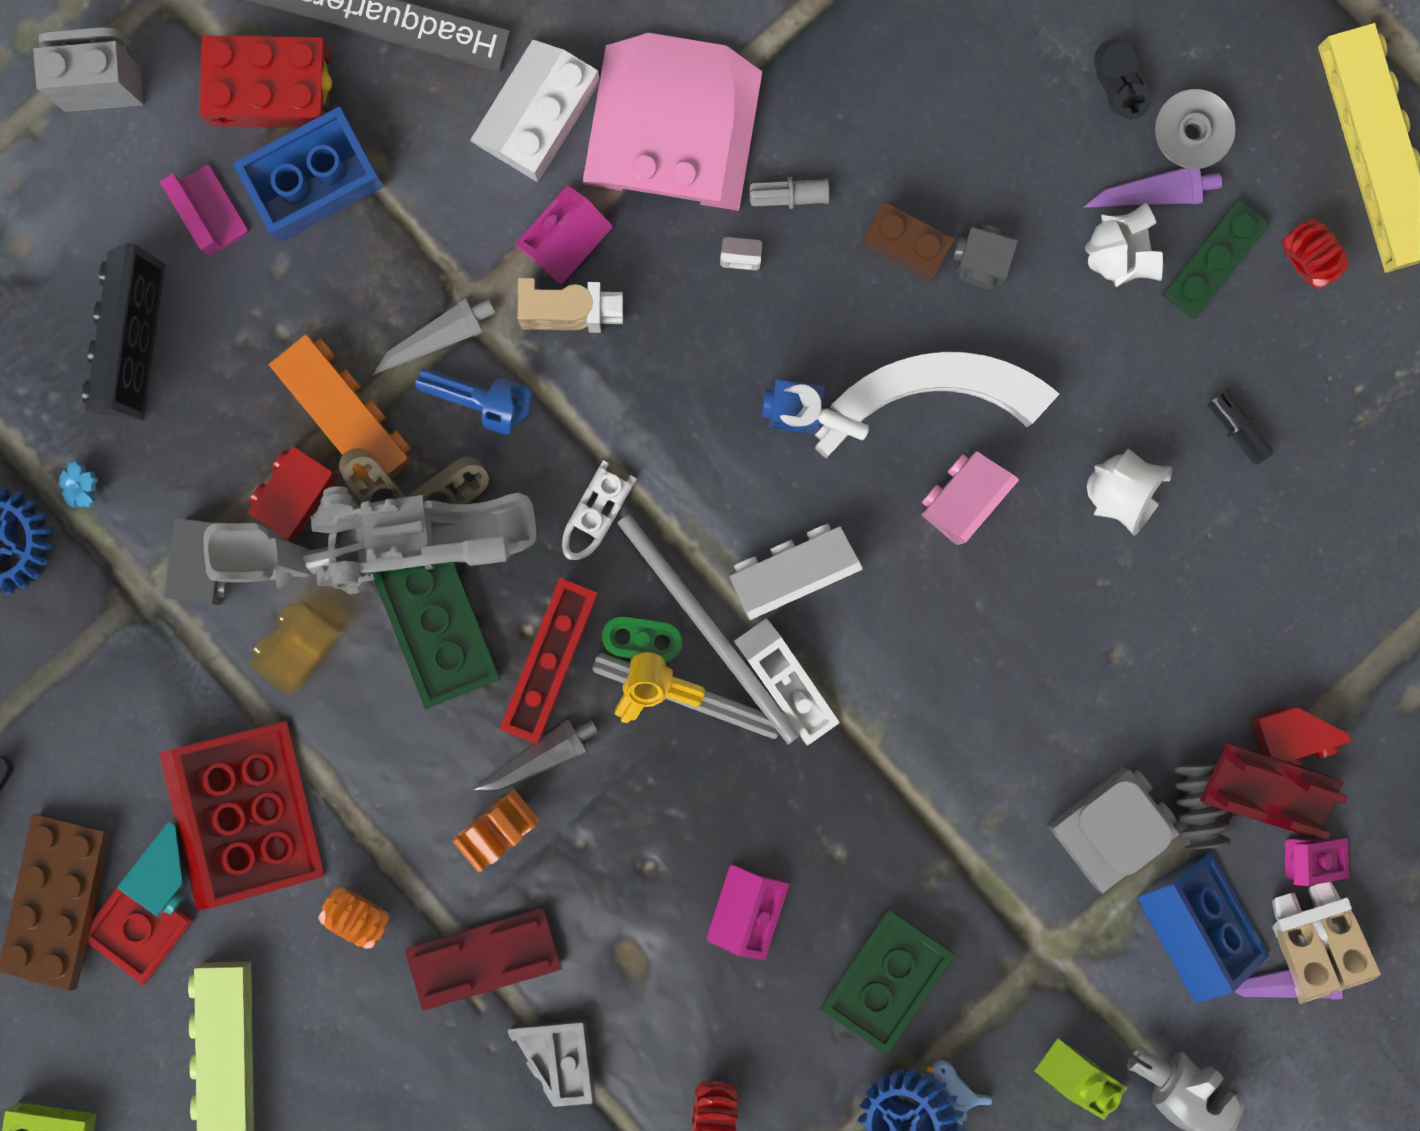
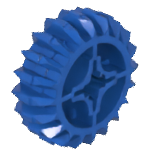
(32, 552)
(889, 1112)

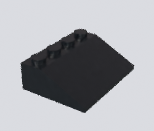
(124, 333)

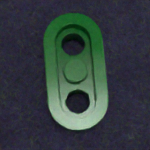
(641, 637)

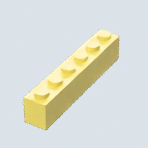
(1377, 140)

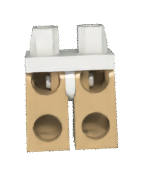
(567, 308)
(1322, 944)

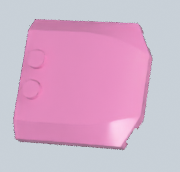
(673, 120)

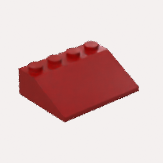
(241, 815)

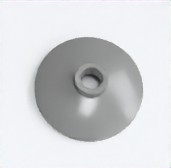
(1205, 113)

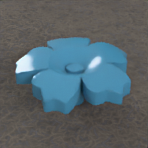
(78, 485)

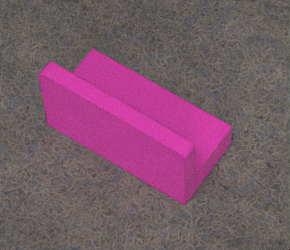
(205, 209)
(564, 234)
(747, 913)

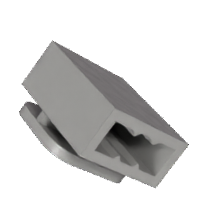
(87, 69)
(1115, 829)

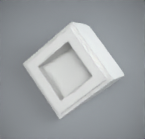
(741, 253)

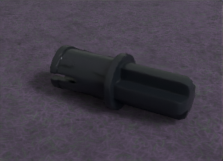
(1240, 427)

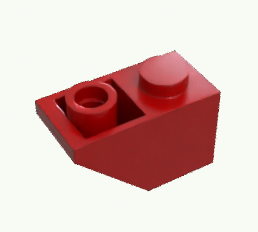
(1293, 733)

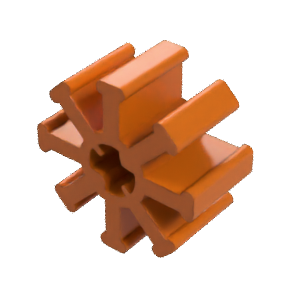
(495, 830)

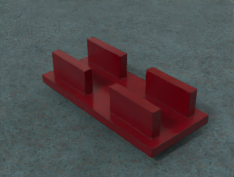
(1273, 791)
(483, 959)

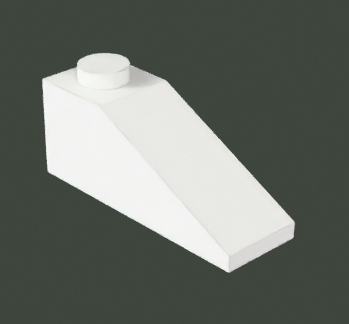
(786, 681)

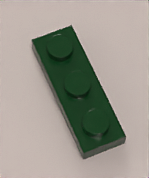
(1215, 259)

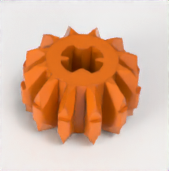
(353, 917)

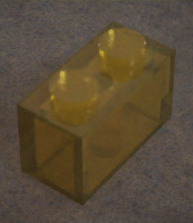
(294, 647)

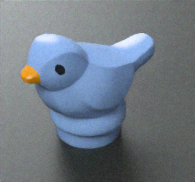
(966, 1098)

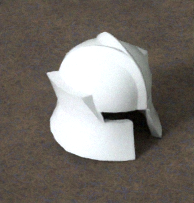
(1122, 247)
(1125, 488)

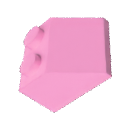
(968, 497)

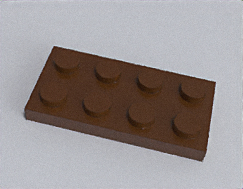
(54, 901)

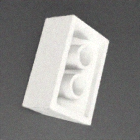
(537, 108)
(794, 571)

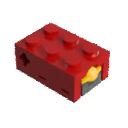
(264, 81)

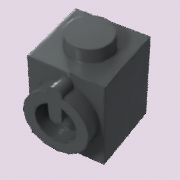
(984, 256)

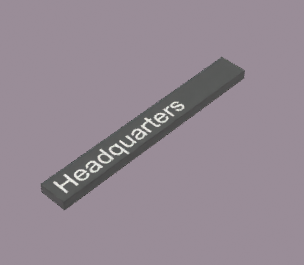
(405, 26)

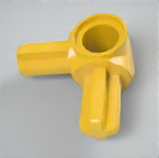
(650, 683)

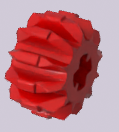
(1315, 253)
(714, 1107)

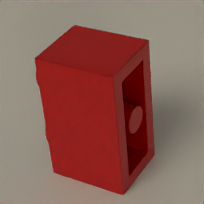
(291, 493)

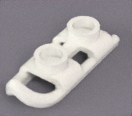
(590, 518)

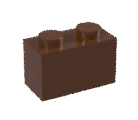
(907, 241)

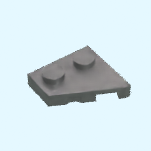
(560, 1059)

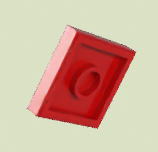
(135, 936)

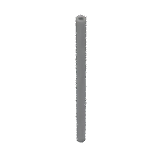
(709, 629)

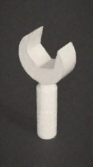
(812, 411)

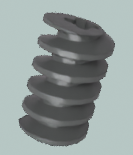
(1202, 818)

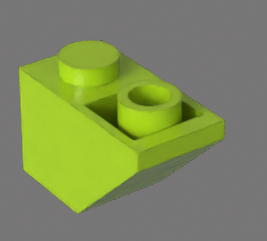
(1081, 1079)

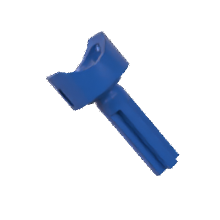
(497, 406)

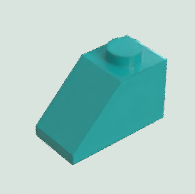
(158, 875)

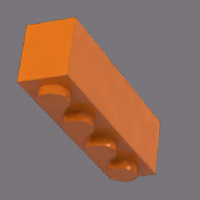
(337, 407)

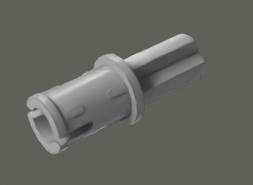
(789, 192)

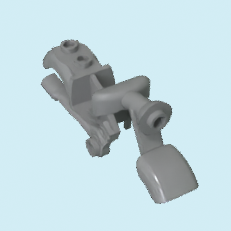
(373, 539)

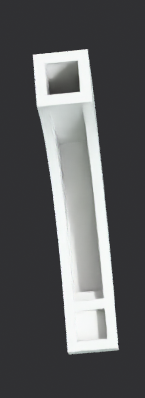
(959, 372)

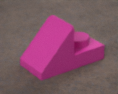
(1316, 860)

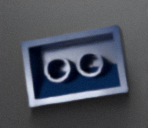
(308, 175)
(1203, 928)

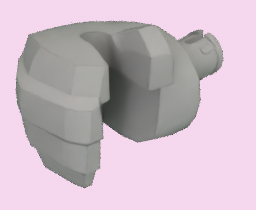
(1183, 1092)

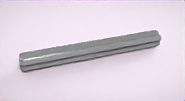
(711, 705)

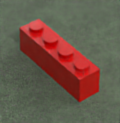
(549, 661)

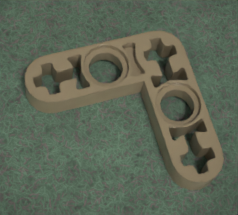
(439, 483)

